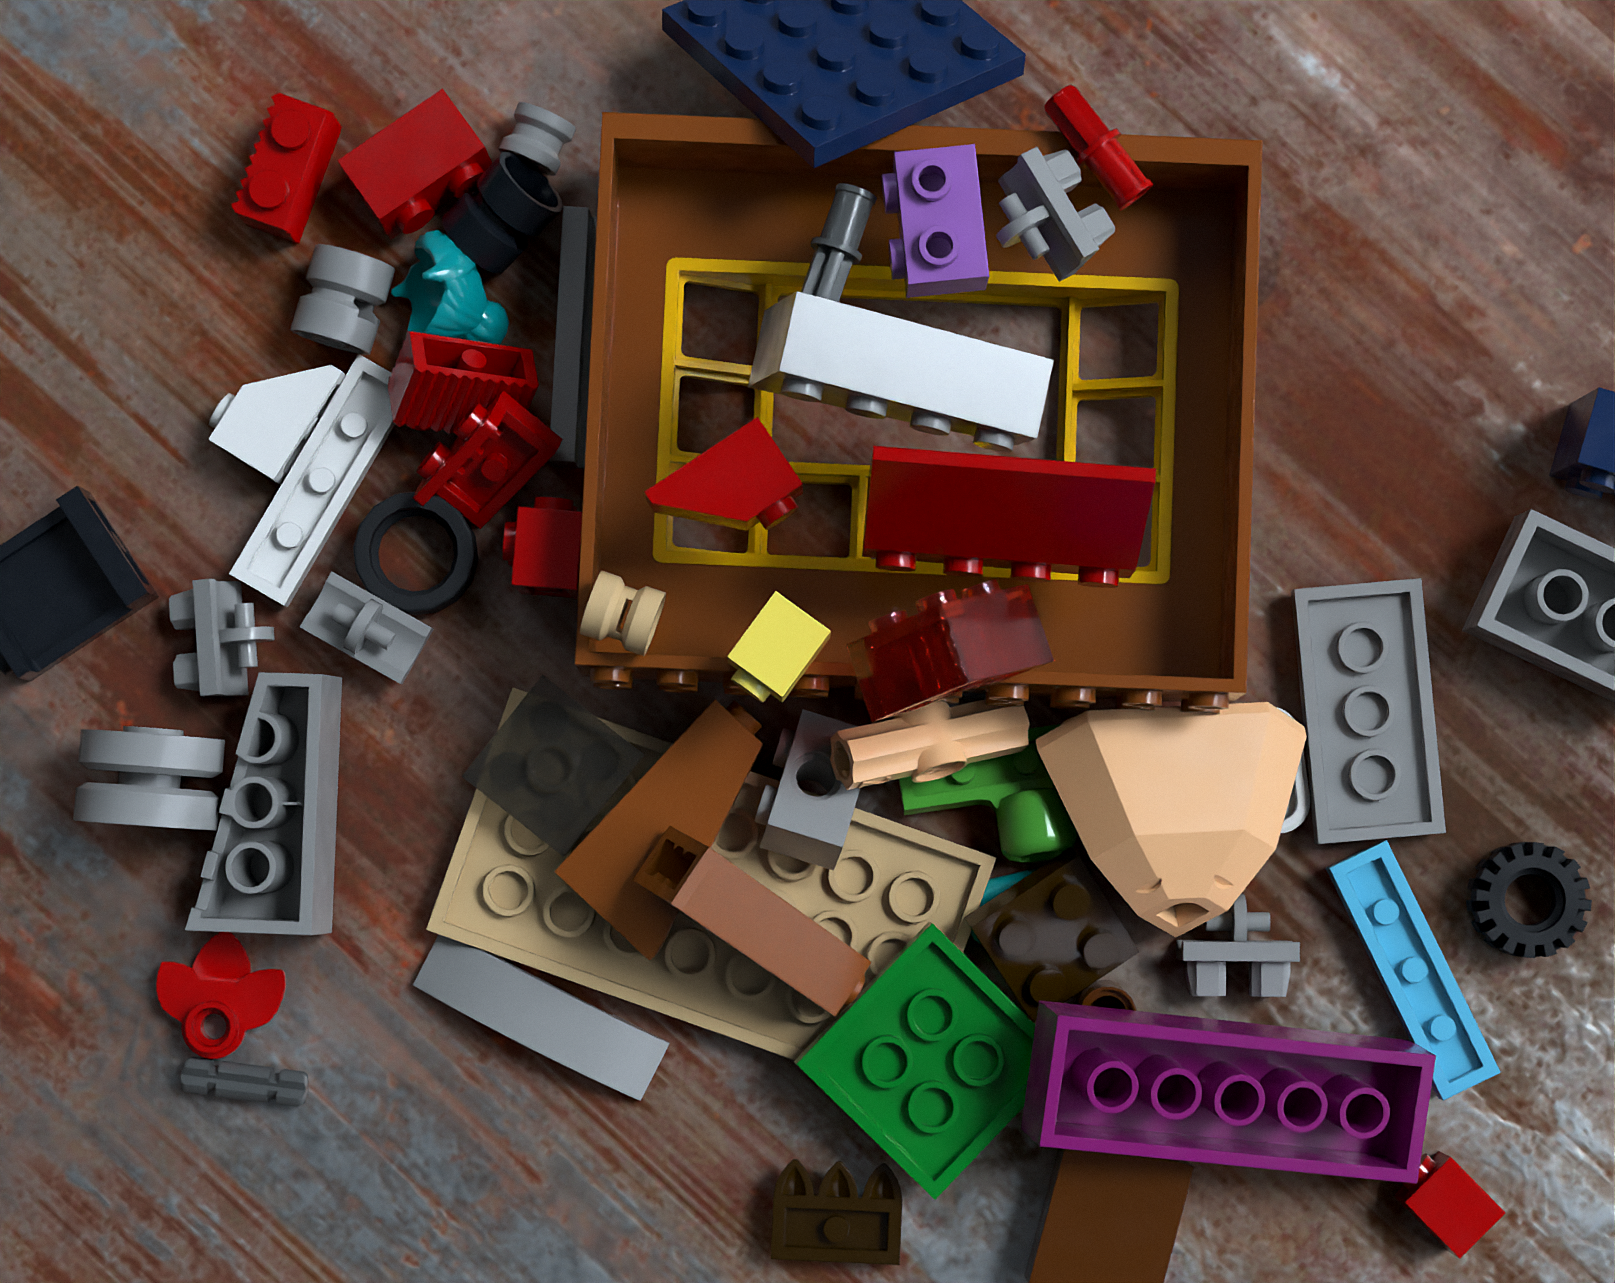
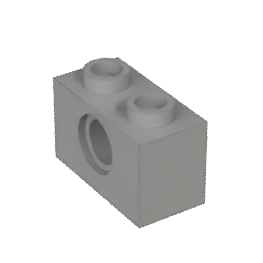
(801, 823)

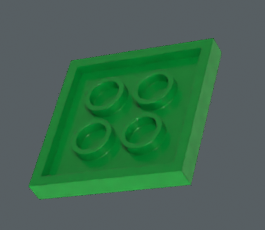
(927, 1060)

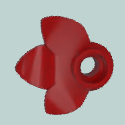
(220, 985)

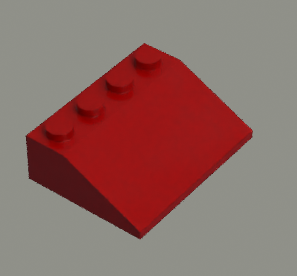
(1005, 515)

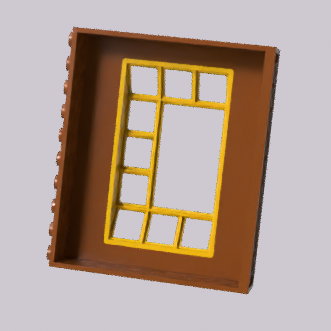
(738, 213)

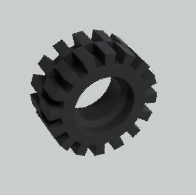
(1566, 891)

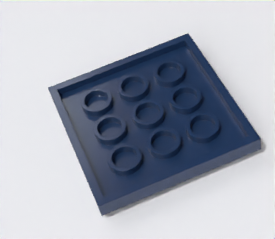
(843, 69)

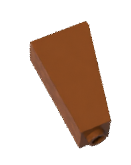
(686, 789)
(753, 920)

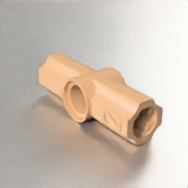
(927, 743)

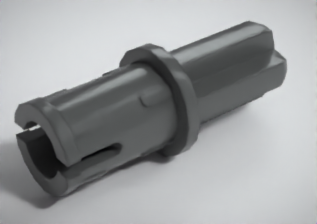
(838, 242)

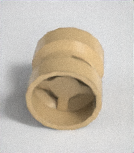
(608, 607)

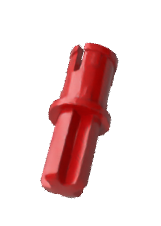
(1097, 146)

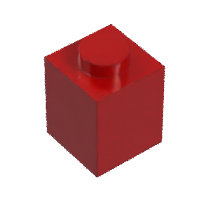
(1449, 1204)

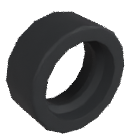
(367, 553)

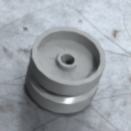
(149, 778)

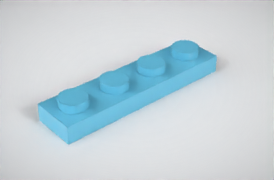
(1412, 968)

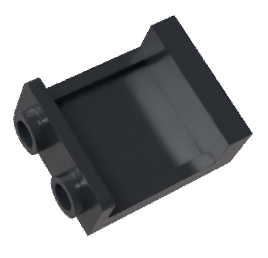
(64, 586)

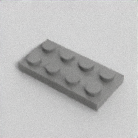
(1368, 711)

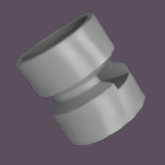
(342, 299)

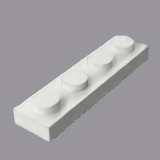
(319, 484)

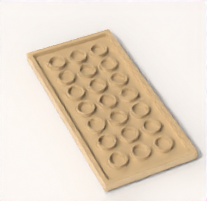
(876, 899)

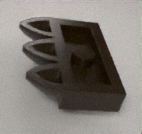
(837, 1220)

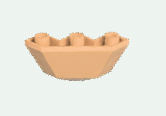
(1177, 801)

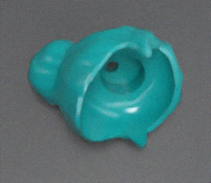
(449, 294)

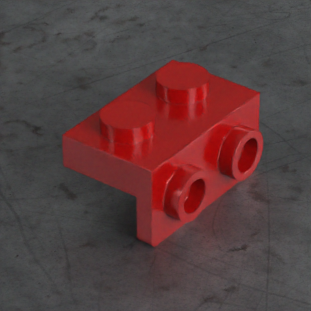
(488, 461)

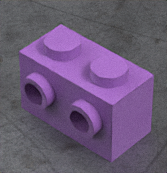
(937, 221)

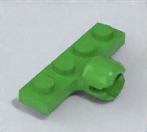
(1019, 791)

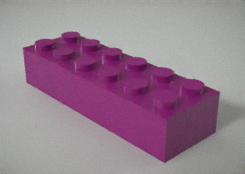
(1227, 1092)

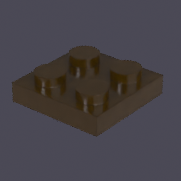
(1052, 933)

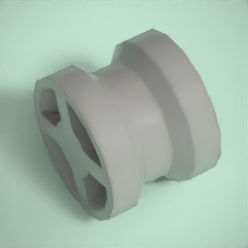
(538, 137)

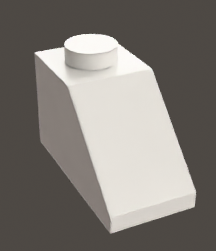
(274, 418)

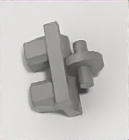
(1045, 216)
(367, 628)
(223, 638)
(1267, 958)

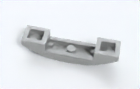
(541, 1016)

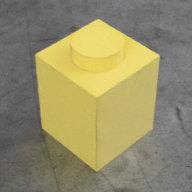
(776, 649)

